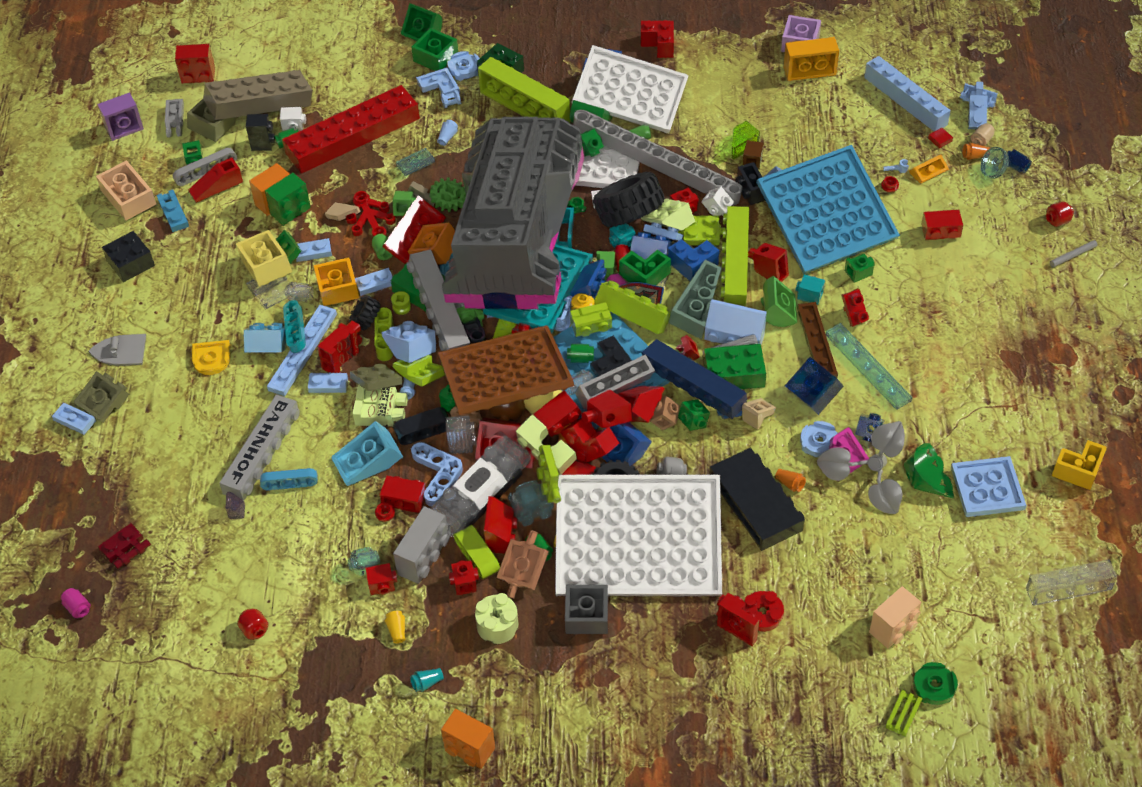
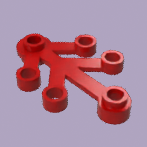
(363, 201)

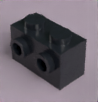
(260, 132)
(747, 177)

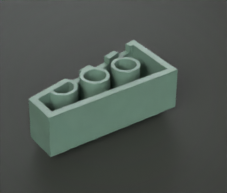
(693, 306)

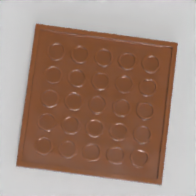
(505, 370)

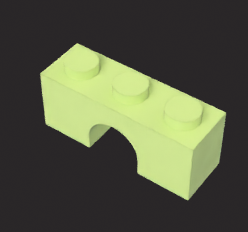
(531, 435)

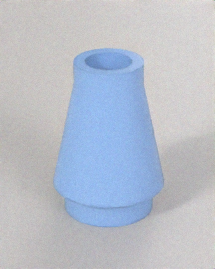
(447, 131)

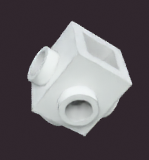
(717, 201)

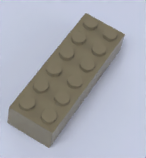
(257, 94)

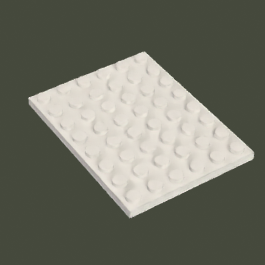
(640, 534)

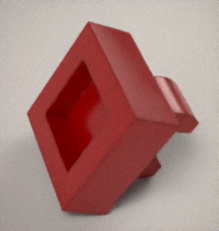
(688, 347)

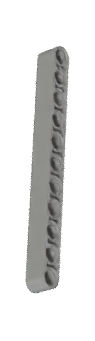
(656, 156)

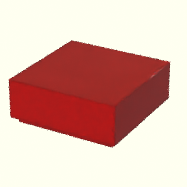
(940, 137)

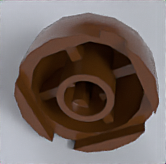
(508, 412)

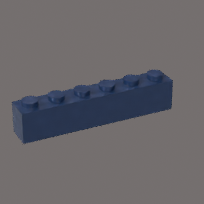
(695, 379)

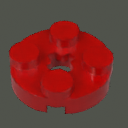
(766, 600)

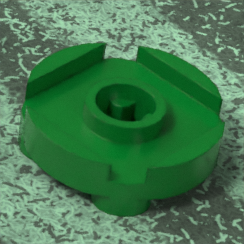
(935, 695)

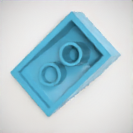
(367, 454)

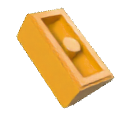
(929, 169)

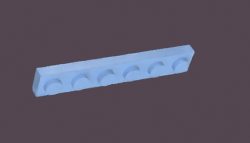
(295, 362)

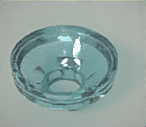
(991, 161)

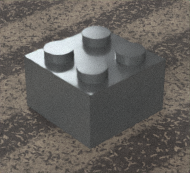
(586, 609)

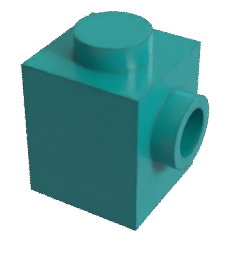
(810, 289)

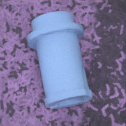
(408, 387)

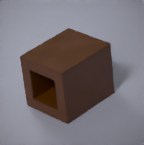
(753, 153)

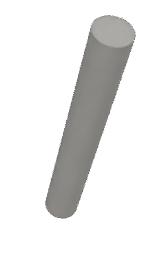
(1084, 248)

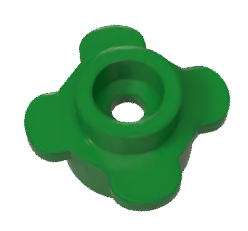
(578, 205)

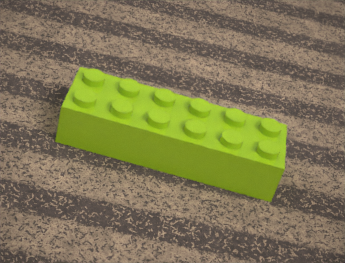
(521, 92)

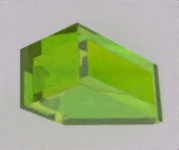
(741, 134)

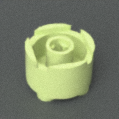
(496, 618)

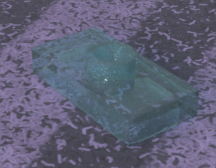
(415, 161)

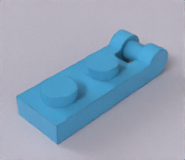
(172, 211)

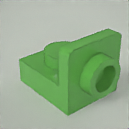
(468, 314)

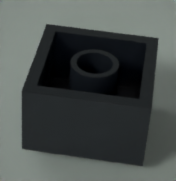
(128, 256)

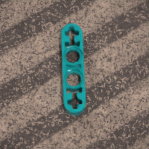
(290, 327)

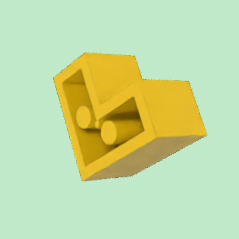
(1079, 468)

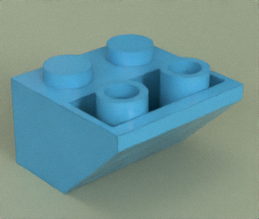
(265, 338)

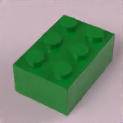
(737, 364)

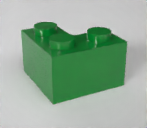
(648, 270)

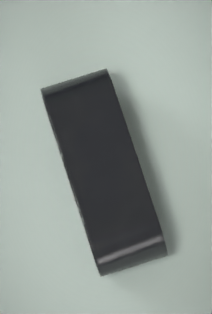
(421, 426)

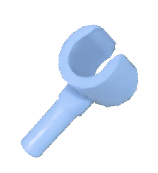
(902, 167)

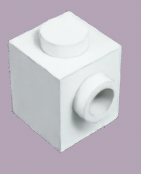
(292, 118)

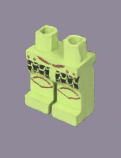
(378, 406)

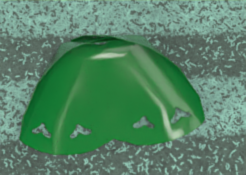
(925, 475)

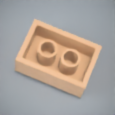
(126, 190)

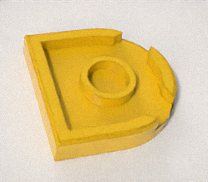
(211, 357)

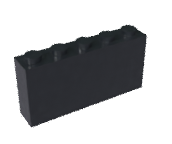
(757, 499)

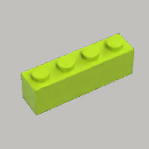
(633, 308)

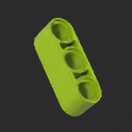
(383, 323)
(476, 550)

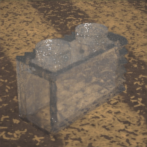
(460, 434)

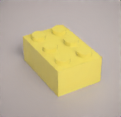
(264, 258)

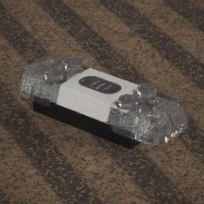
(489, 476)

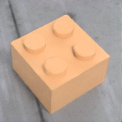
(895, 617)

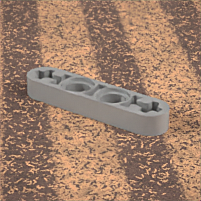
(203, 164)

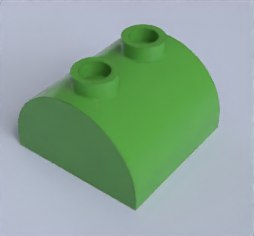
(779, 303)

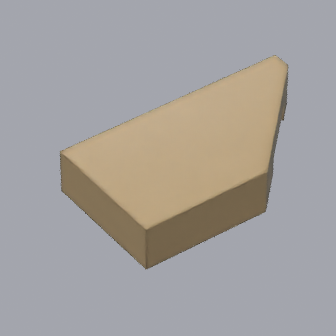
(339, 211)

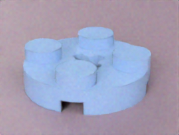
(463, 72)
(811, 433)

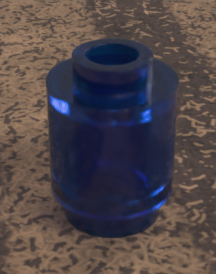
(1019, 161)

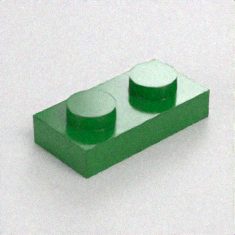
(288, 245)

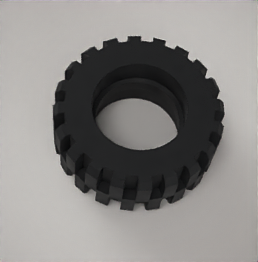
(628, 199)

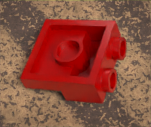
(736, 620)

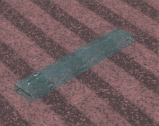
(869, 366)

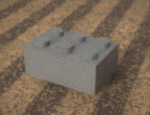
(421, 545)

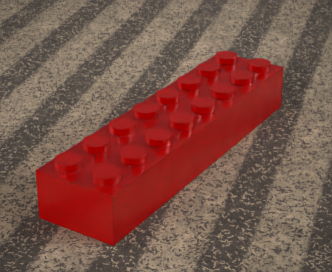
(351, 129)

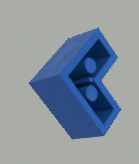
(688, 260)

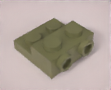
(101, 396)

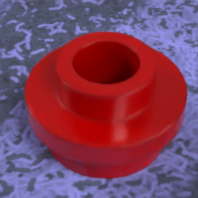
(890, 184)
(384, 507)

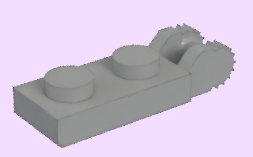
(174, 116)

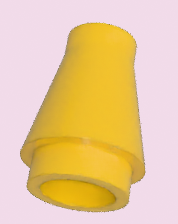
(396, 625)

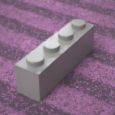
(616, 379)

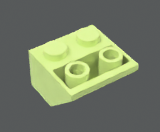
(671, 214)

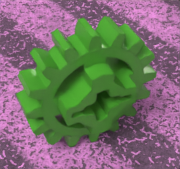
(448, 194)

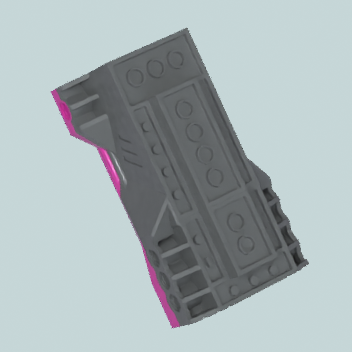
(513, 213)

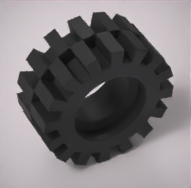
(365, 312)

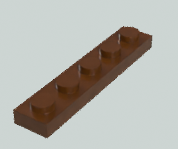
(816, 336)

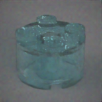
(530, 503)

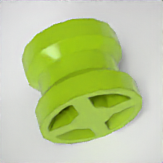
(401, 303)

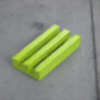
(910, 698)

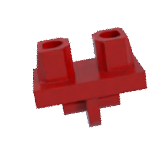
(855, 307)

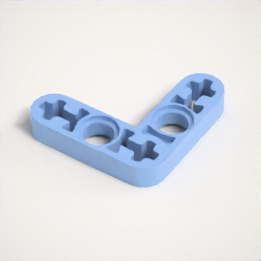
(442, 467)

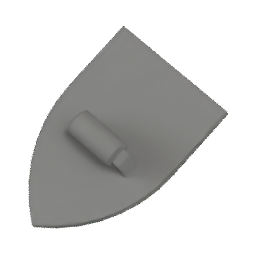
(120, 350)

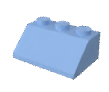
(731, 322)

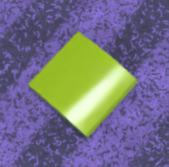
(419, 371)

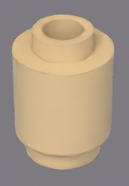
(983, 134)

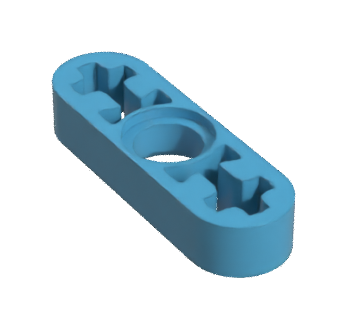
(277, 479)

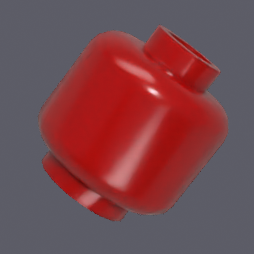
(1059, 214)
(252, 624)

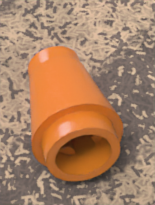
(973, 151)
(792, 480)

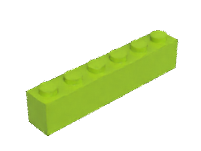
(736, 255)

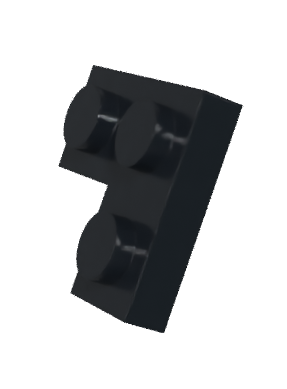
(613, 357)

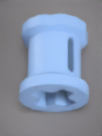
(444, 98)

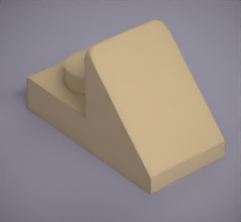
(755, 412)

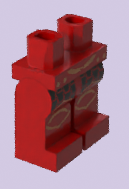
(339, 347)

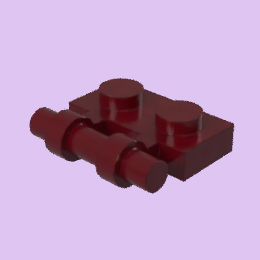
(122, 542)

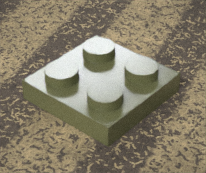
(375, 377)

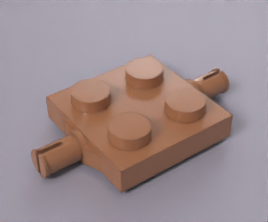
(522, 564)

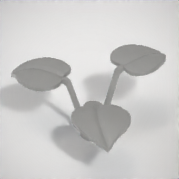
(890, 441)

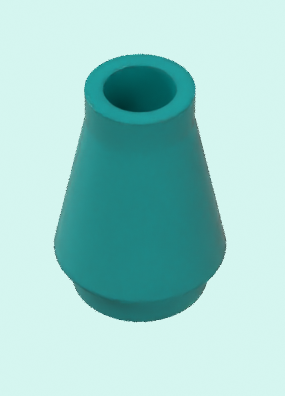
(424, 679)

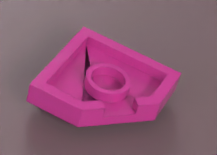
(848, 441)

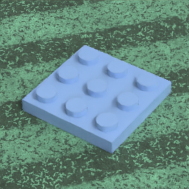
(988, 486)

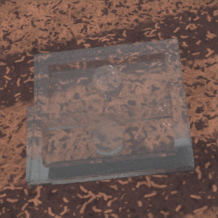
(269, 294)

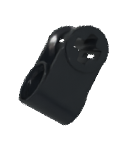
(474, 331)

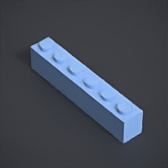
(907, 94)

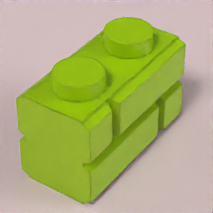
(591, 319)

